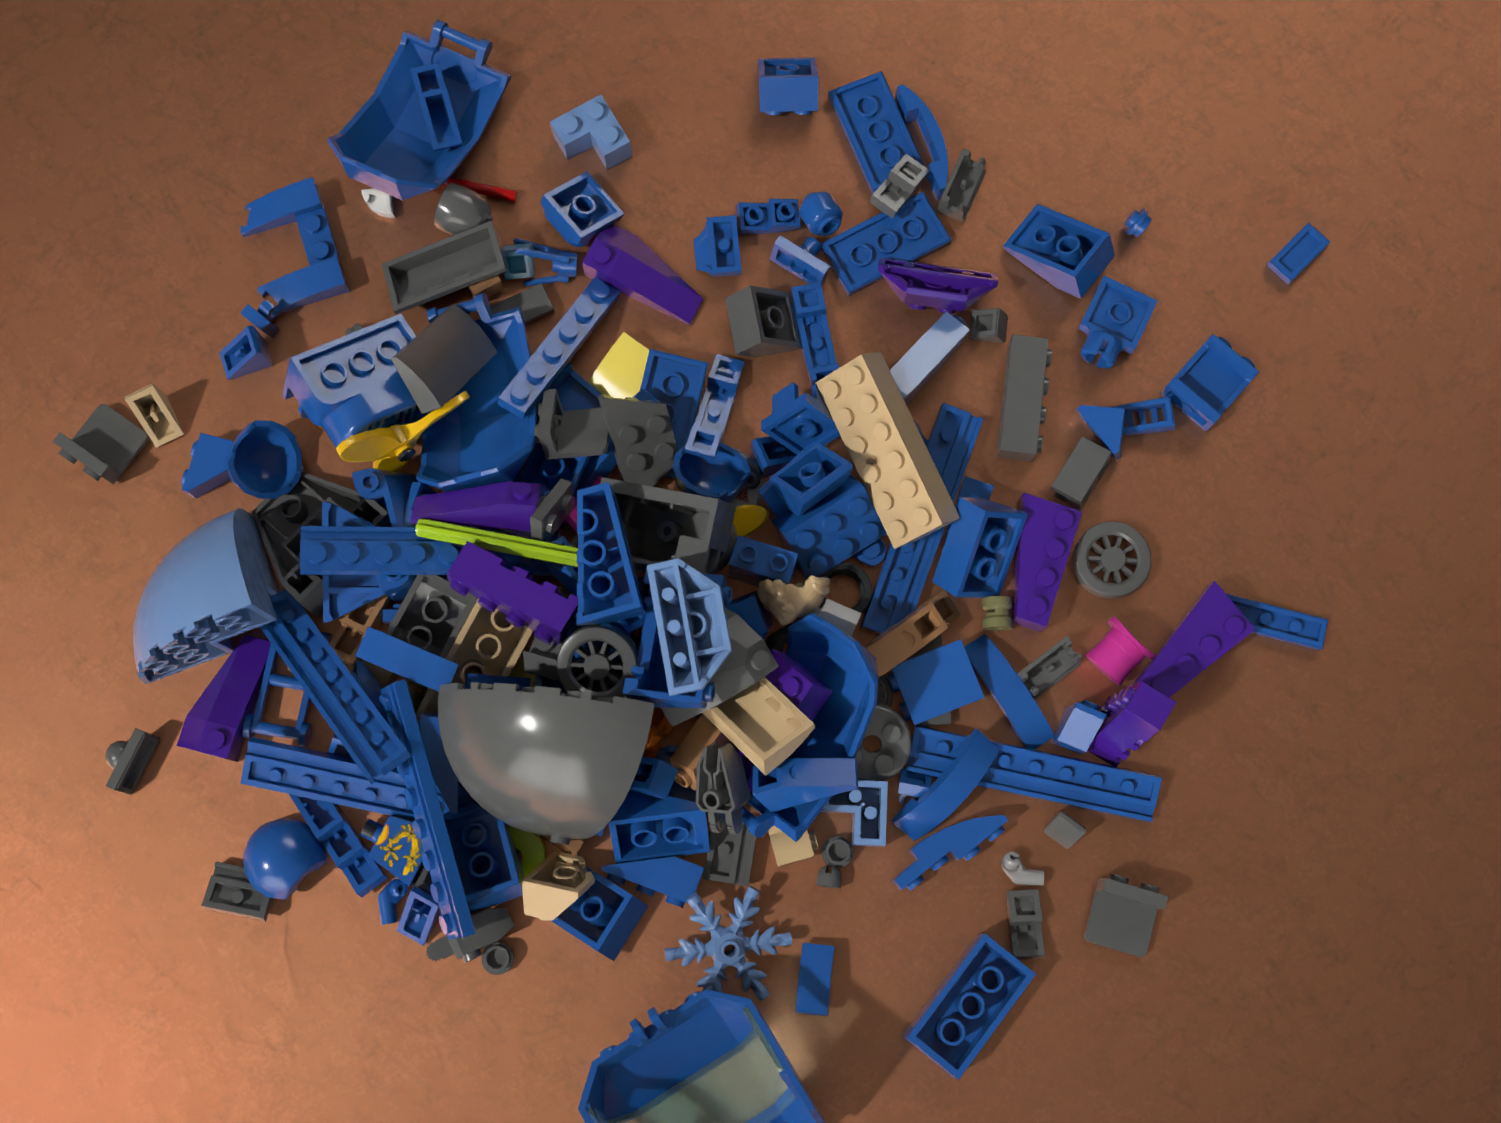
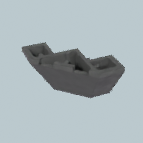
(744, 667)

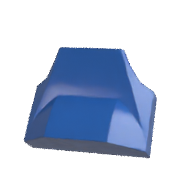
(718, 247)

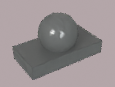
(129, 760)

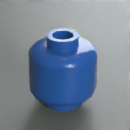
(821, 213)

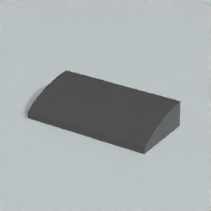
(444, 267)
(443, 358)

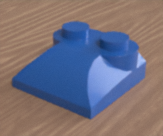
(580, 209)
(550, 471)

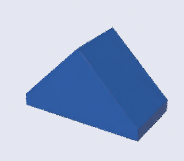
(245, 354)
(1107, 425)
(770, 455)
(419, 915)

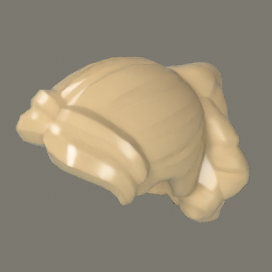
(790, 601)

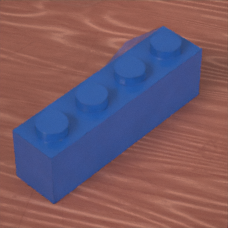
(606, 572)

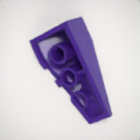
(640, 273)
(219, 714)

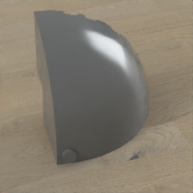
(544, 755)

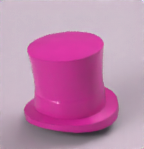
(1118, 652)

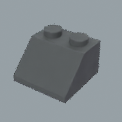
(762, 322)

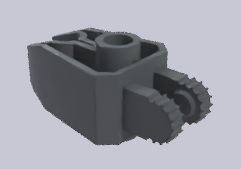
(722, 787)
(489, 927)

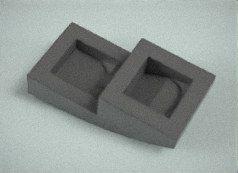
(899, 186)
(1025, 924)

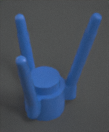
(563, 262)

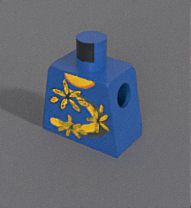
(395, 847)

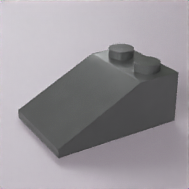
(431, 615)

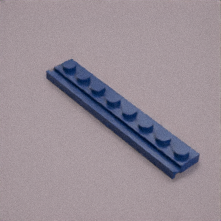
(387, 552)
(908, 566)
(333, 689)
(1044, 775)
(329, 779)
(429, 819)

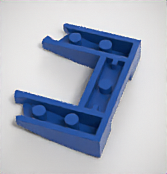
(325, 275)

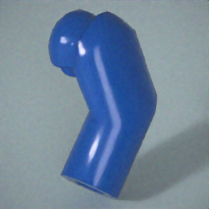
(388, 899)

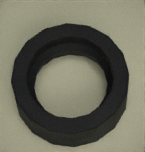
(860, 576)

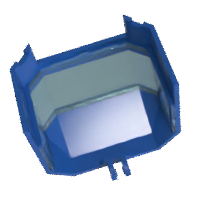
(698, 1066)

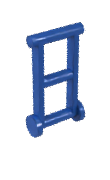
(253, 722)

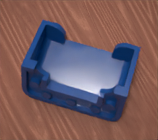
(391, 491)
(650, 676)

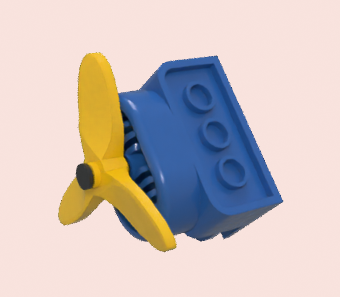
(361, 397)

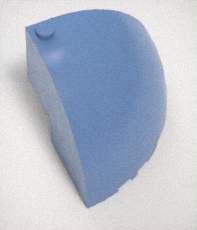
(202, 596)

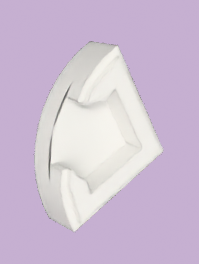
(379, 202)

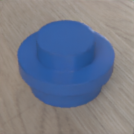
(1137, 222)
(872, 554)

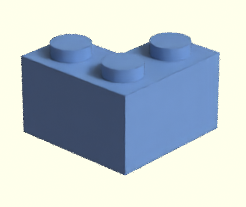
(594, 127)
(868, 812)

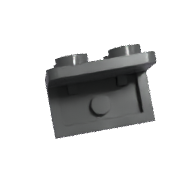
(571, 431)
(103, 444)
(549, 514)
(1123, 915)

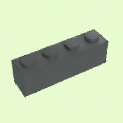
(1022, 398)

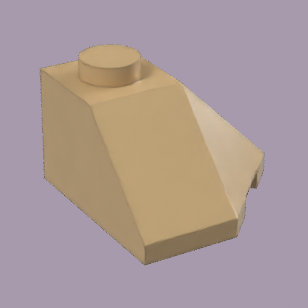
(555, 885)

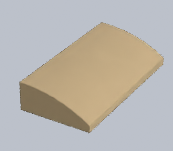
(762, 724)

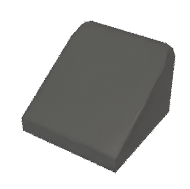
(989, 325)
(1064, 829)

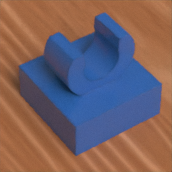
(262, 318)
(912, 784)

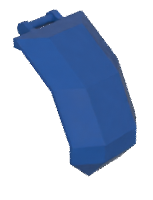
(388, 138)
(480, 439)
(840, 722)

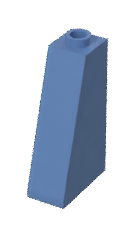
(928, 355)

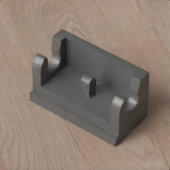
(962, 187)
(1081, 473)
(1050, 667)

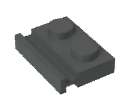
(730, 856)
(234, 895)

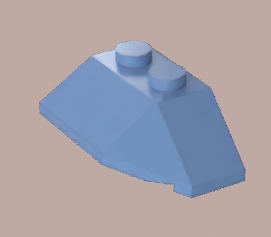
(689, 625)

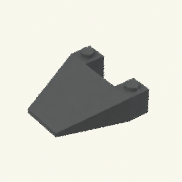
(281, 523)

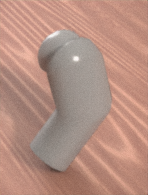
(1018, 873)

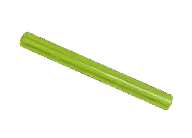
(497, 542)

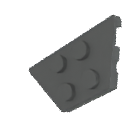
(640, 438)

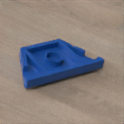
(346, 592)

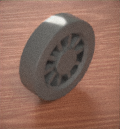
(1111, 560)
(599, 662)

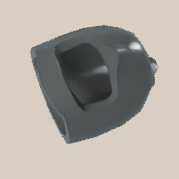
(461, 210)

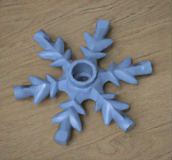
(724, 936)

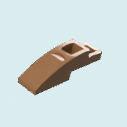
(913, 632)

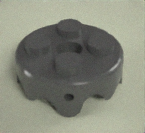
(894, 746)

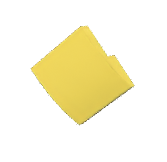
(621, 369)

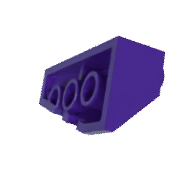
(483, 507)

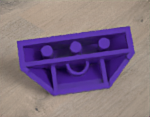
(936, 285)

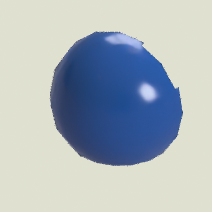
(264, 460)
(714, 478)
(281, 856)

